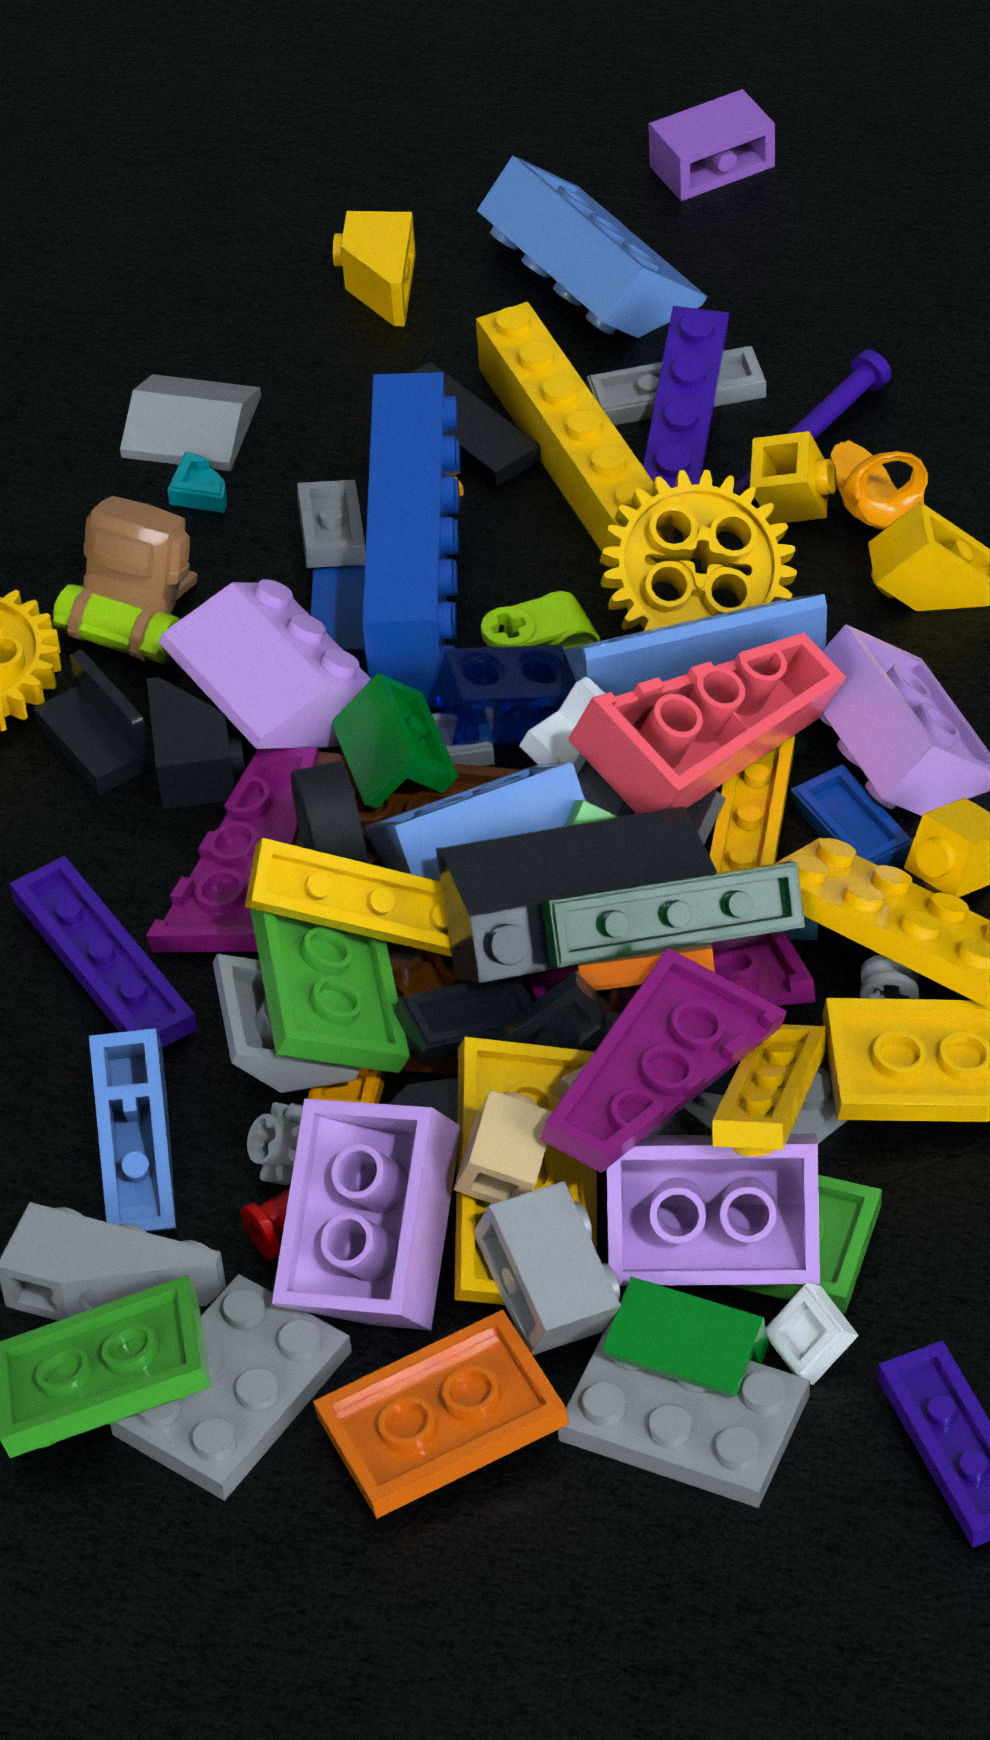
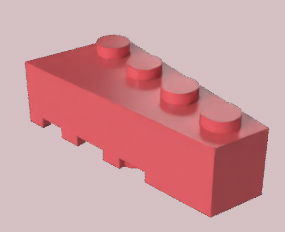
(696, 731)

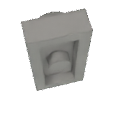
(331, 523)

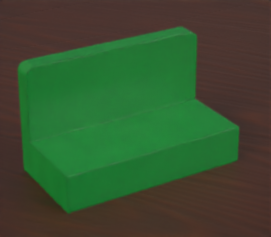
(390, 739)
(685, 1337)

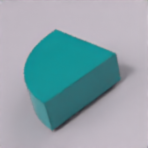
(197, 485)

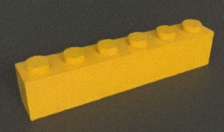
(563, 417)

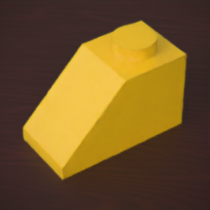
(378, 260)
(930, 563)

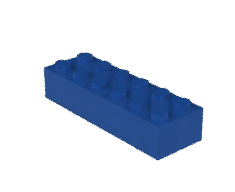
(411, 530)

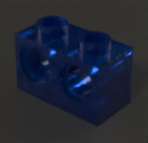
(500, 691)

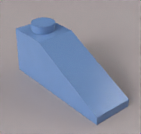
(133, 1129)

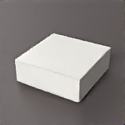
(810, 1333)

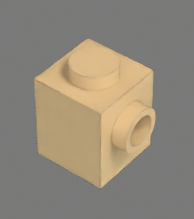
(503, 1148)

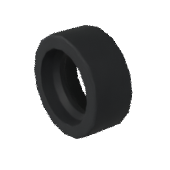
(328, 811)

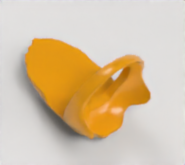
(868, 488)

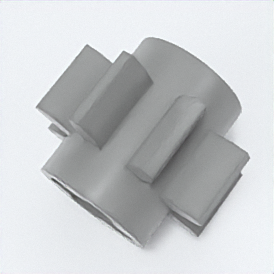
(274, 1142)

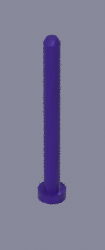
(868, 372)

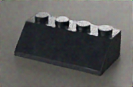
(499, 883)

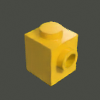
(792, 477)
(952, 849)

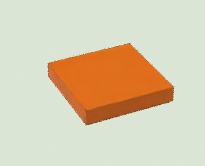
(635, 968)

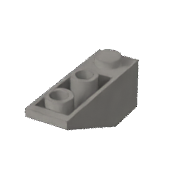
(75, 1263)

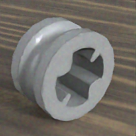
(888, 980)

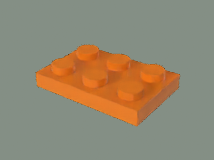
(440, 1413)

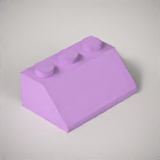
(267, 665)
(902, 727)
(367, 1213)
(714, 1215)

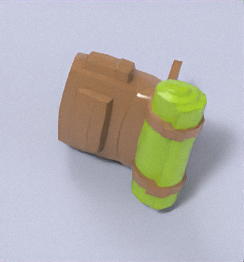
(130, 580)

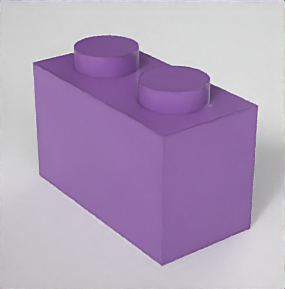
(712, 145)

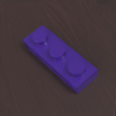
(946, 1430)

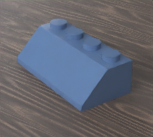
(585, 251)
(672, 650)

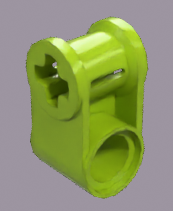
(539, 622)

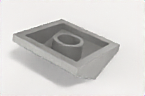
(188, 416)
(251, 1036)

